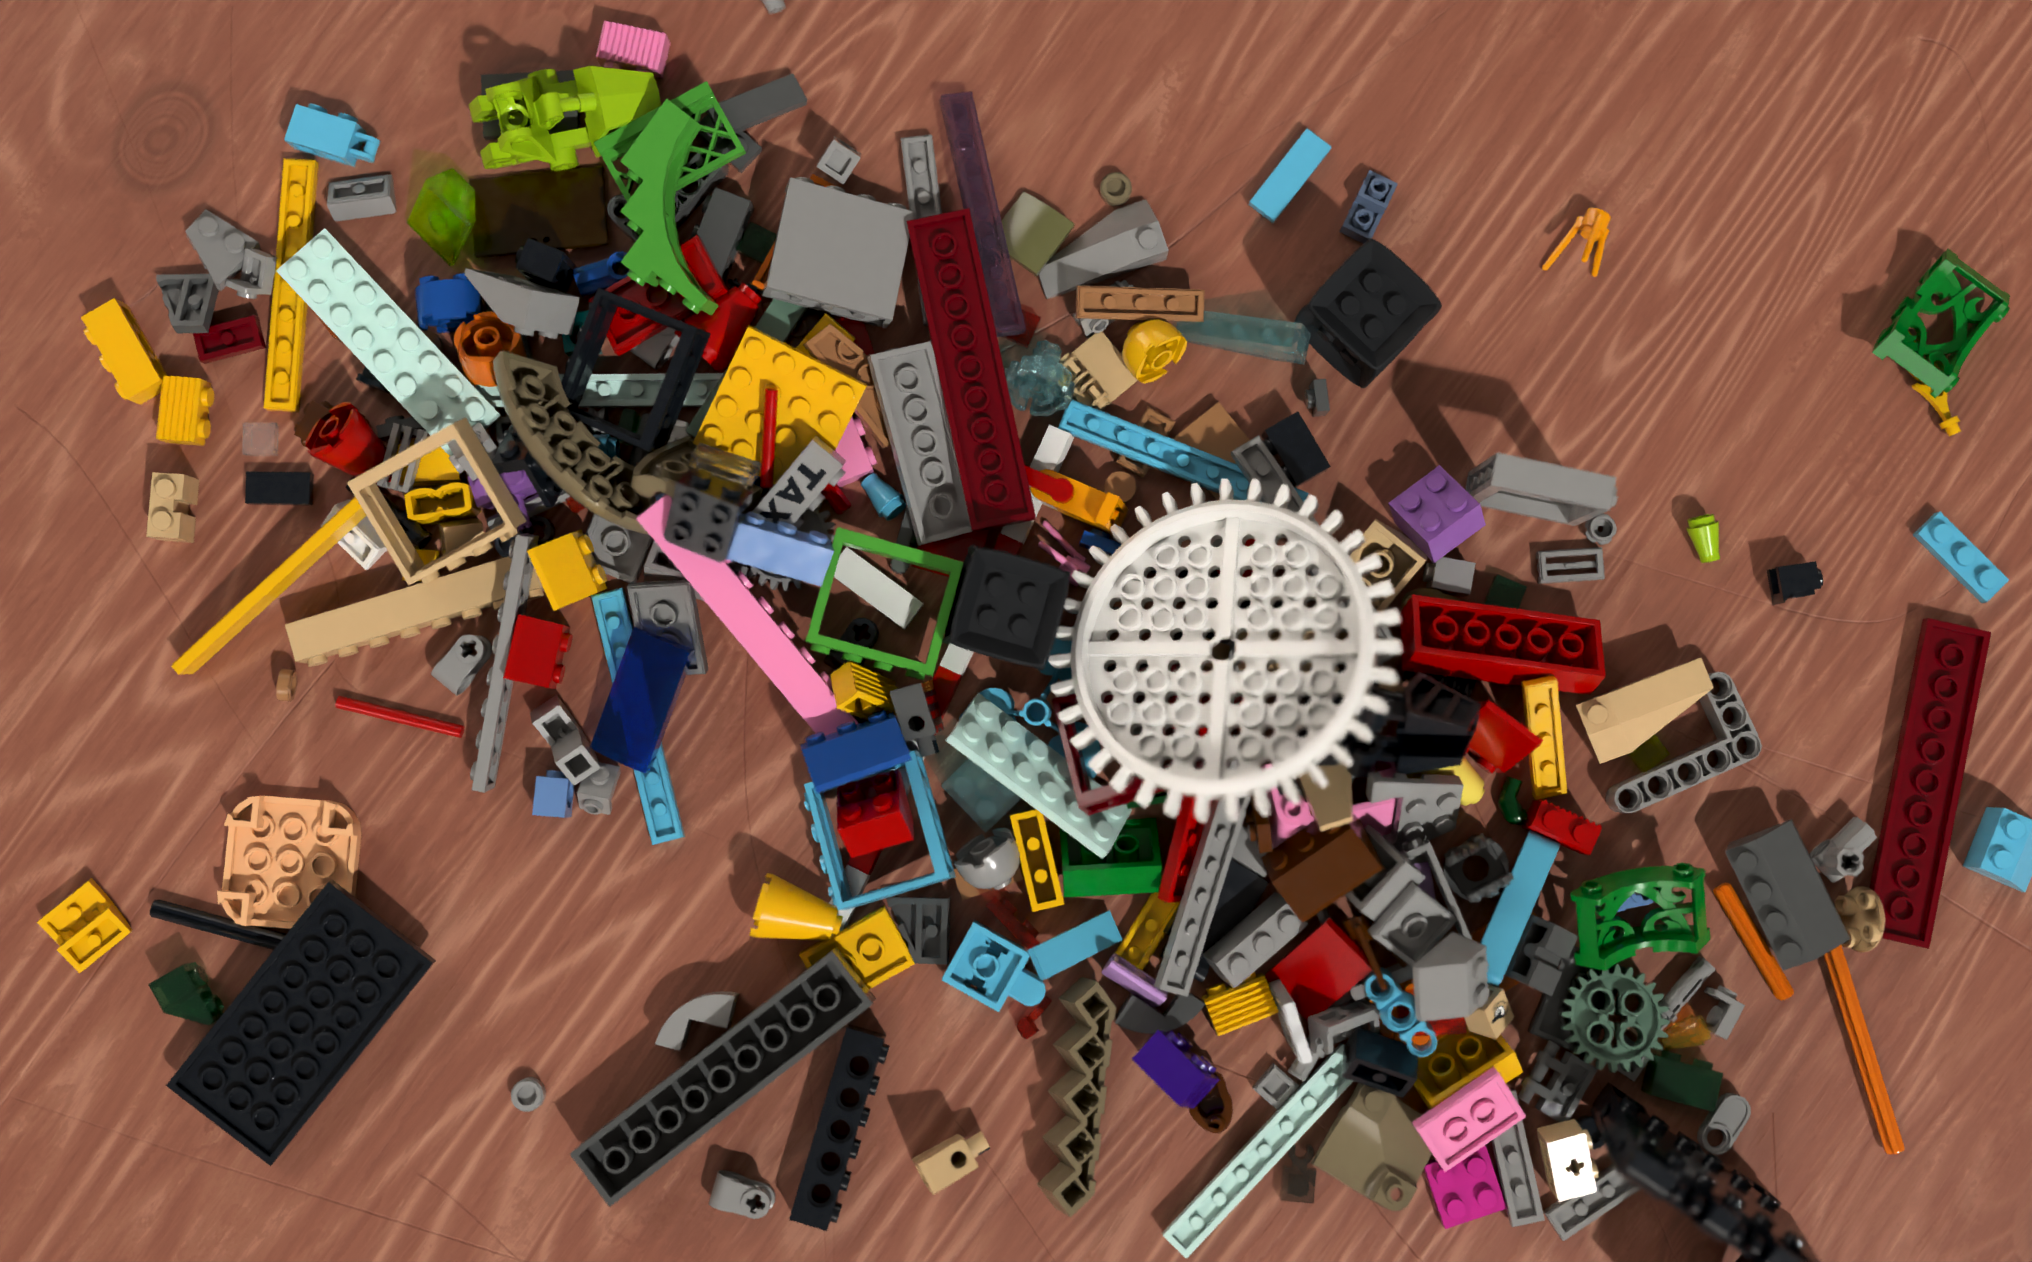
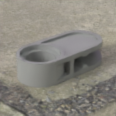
(1730, 1117)

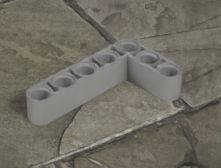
(1696, 759)

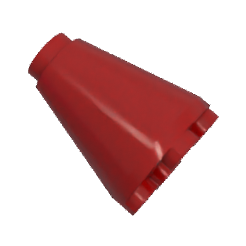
(726, 325)

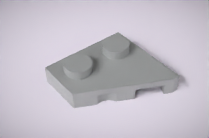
(219, 246)

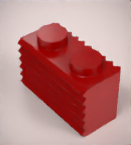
(1562, 826)

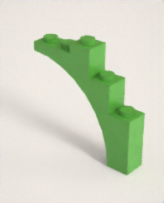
(655, 165)

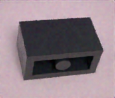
(1295, 450)
(1379, 1062)

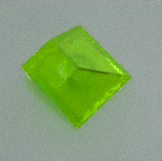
(444, 214)

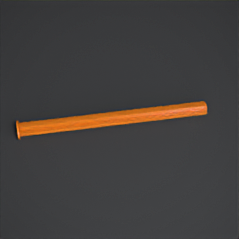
(1864, 1051)

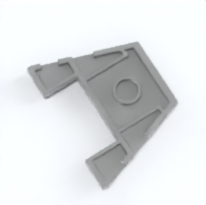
(1423, 805)

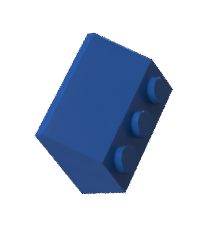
(854, 751)

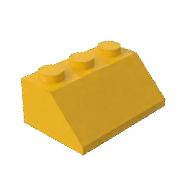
(1461, 1060)

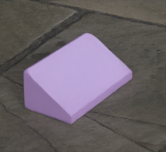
(1134, 980)

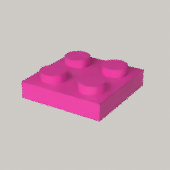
(1465, 1190)

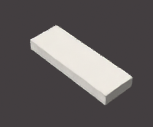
(876, 588)

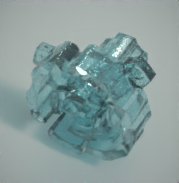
(1041, 379)

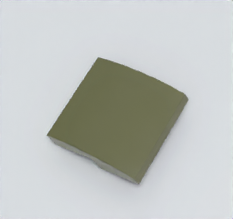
(1034, 232)

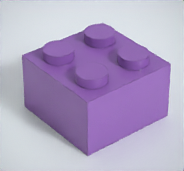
(1437, 513)

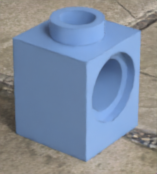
(553, 795)

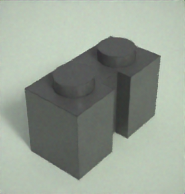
(1539, 954)

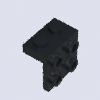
(514, 456)
(705, 513)

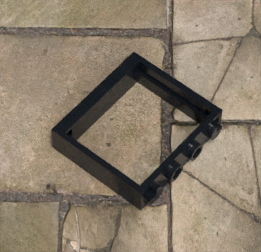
(675, 383)

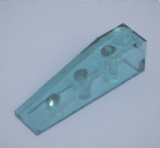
(1250, 336)

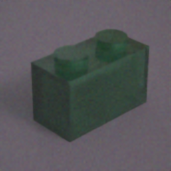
(1681, 1081)

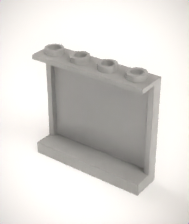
(839, 252)

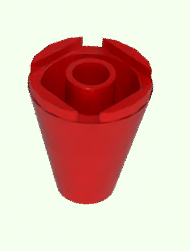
(346, 441)

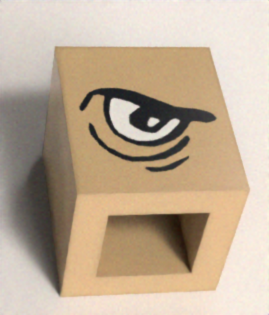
(1491, 1017)

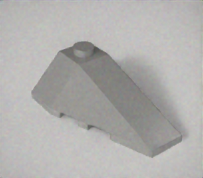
(1112, 247)

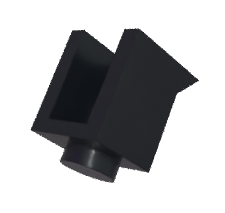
(1794, 581)

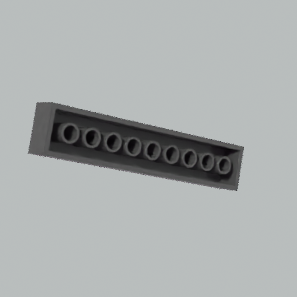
(723, 1076)

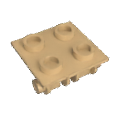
(1098, 372)

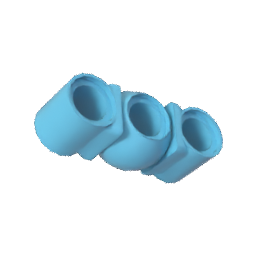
(1406, 1026)

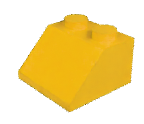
(568, 569)

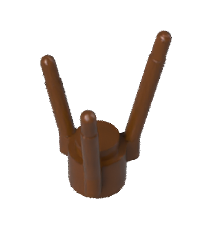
(1357, 929)

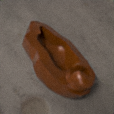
(1215, 1109)

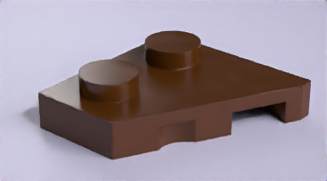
(1258, 827)

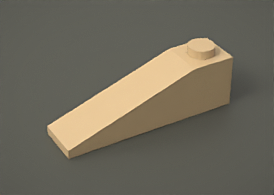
(1635, 712)

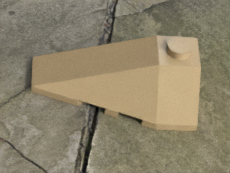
(1398, 556)
(1332, 804)

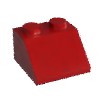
(538, 652)

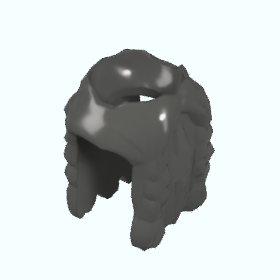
(1498, 864)

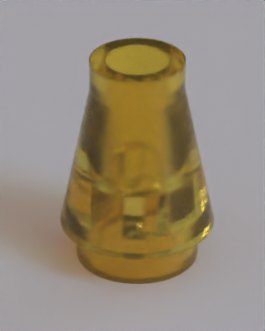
(1686, 1033)

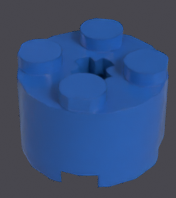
(446, 302)

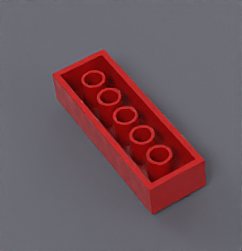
(1501, 644)

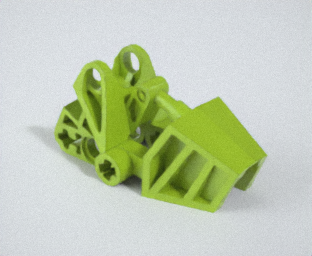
(537, 104)

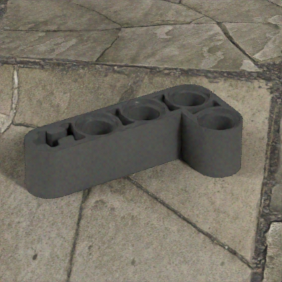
(685, 202)

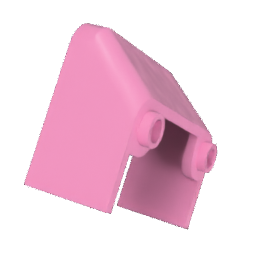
(1289, 819)

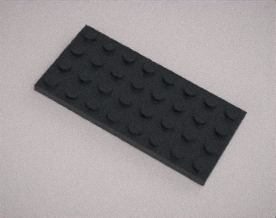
(301, 1022)

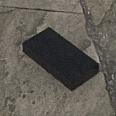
(279, 488)

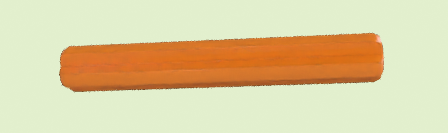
(1753, 941)

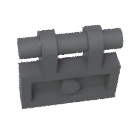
(1565, 1086)

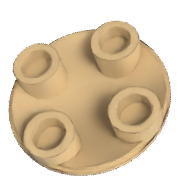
(1862, 917)

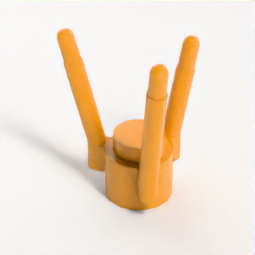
(1593, 228)

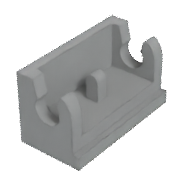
(1340, 1022)

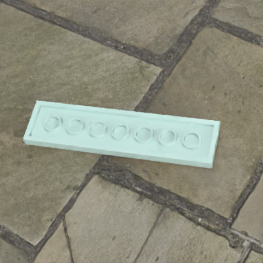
(384, 337)

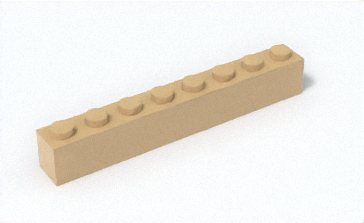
(402, 612)

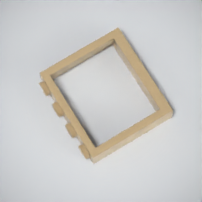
(392, 533)

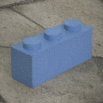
(781, 548)

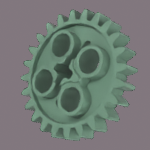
(1644, 1019)

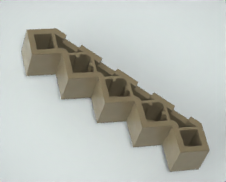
(1080, 1096)

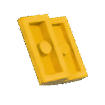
(85, 925)

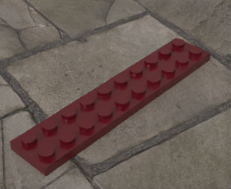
(971, 370)
(1927, 778)

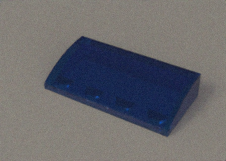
(642, 700)

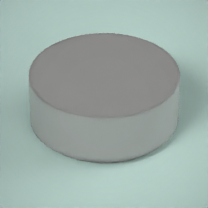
(528, 1094)

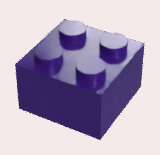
(1176, 1068)

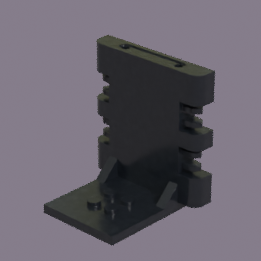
(1678, 1171)

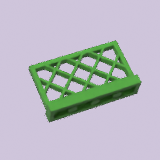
(692, 103)

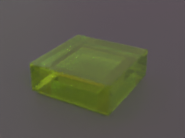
(1649, 754)

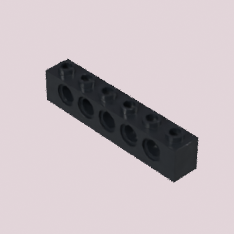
(808, 1207)

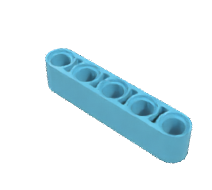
(1517, 903)

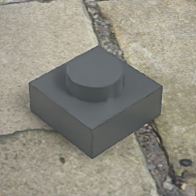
(1317, 398)

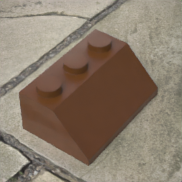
(1321, 865)

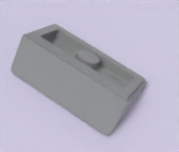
(361, 198)

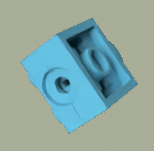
(994, 969)

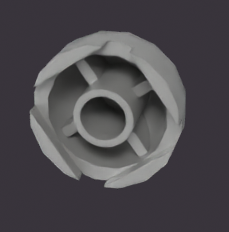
(989, 861)

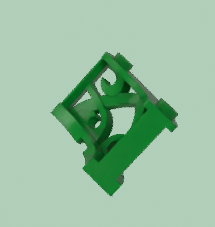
(1940, 280)
(1604, 946)

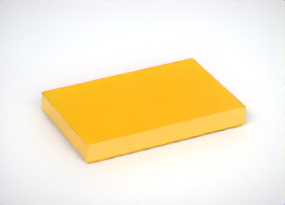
(869, 945)

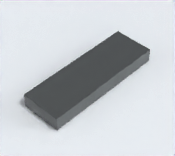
(761, 104)

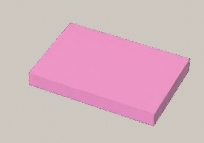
(1469, 1119)

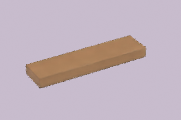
(1139, 303)

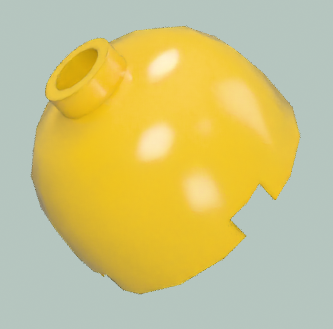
(1151, 347)

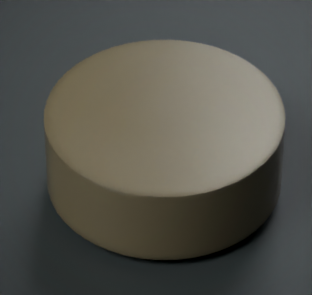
(1115, 189)

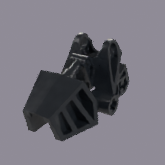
(1430, 734)

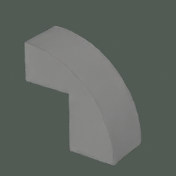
(567, 740)
(710, 1008)

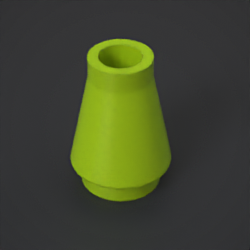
(1705, 537)

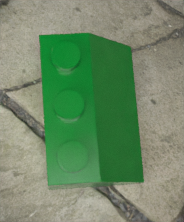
(1127, 869)

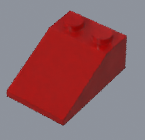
(1500, 740)

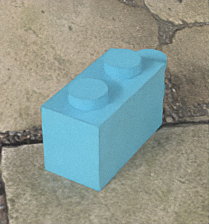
(329, 135)

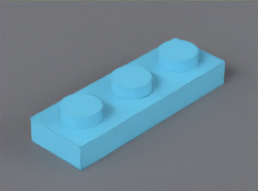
(1961, 557)

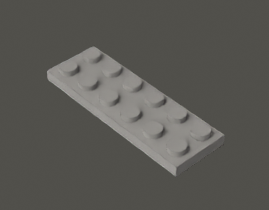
(921, 440)

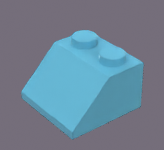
(2002, 848)

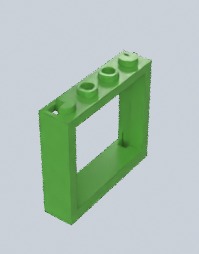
(897, 552)

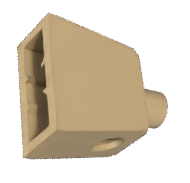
(936, 1166)

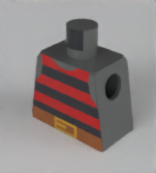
(914, 702)

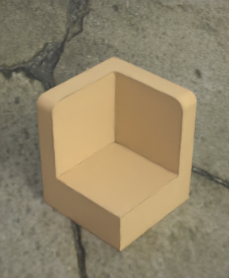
(459, 532)

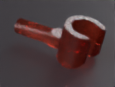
(1026, 1025)

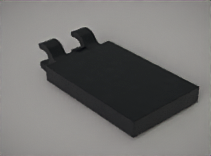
(1236, 901)

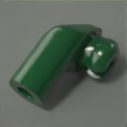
(1509, 804)

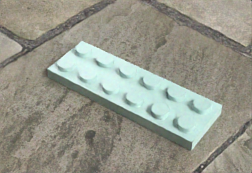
(1033, 773)

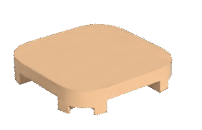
(284, 856)

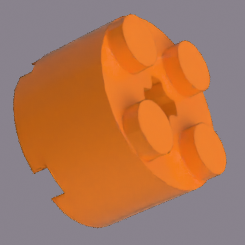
(481, 342)

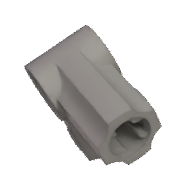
(1843, 852)

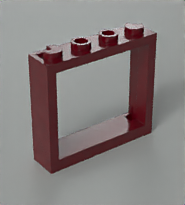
(1103, 797)

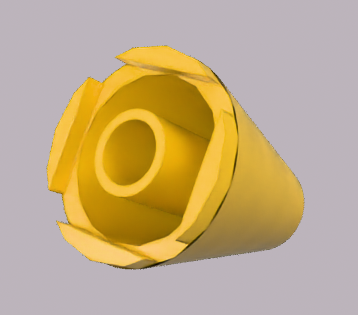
(793, 913)

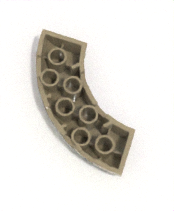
(563, 447)

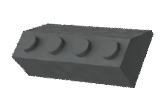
(1787, 894)

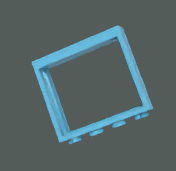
(831, 859)

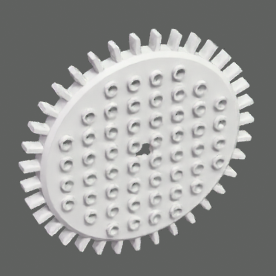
(1160, 550)

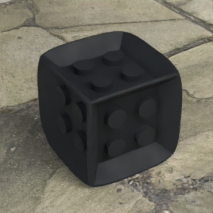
(1368, 312)
(1007, 607)

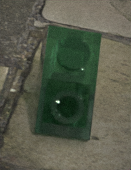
(187, 994)

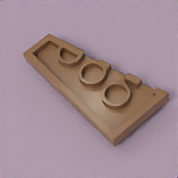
(842, 354)

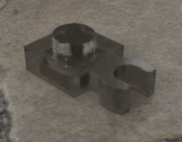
(1298, 1180)

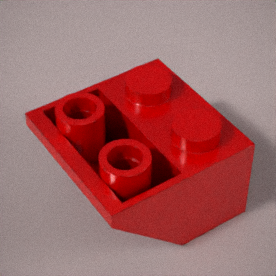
(874, 813)

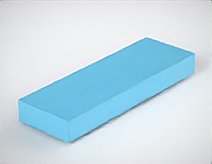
(1290, 175)
(1074, 945)

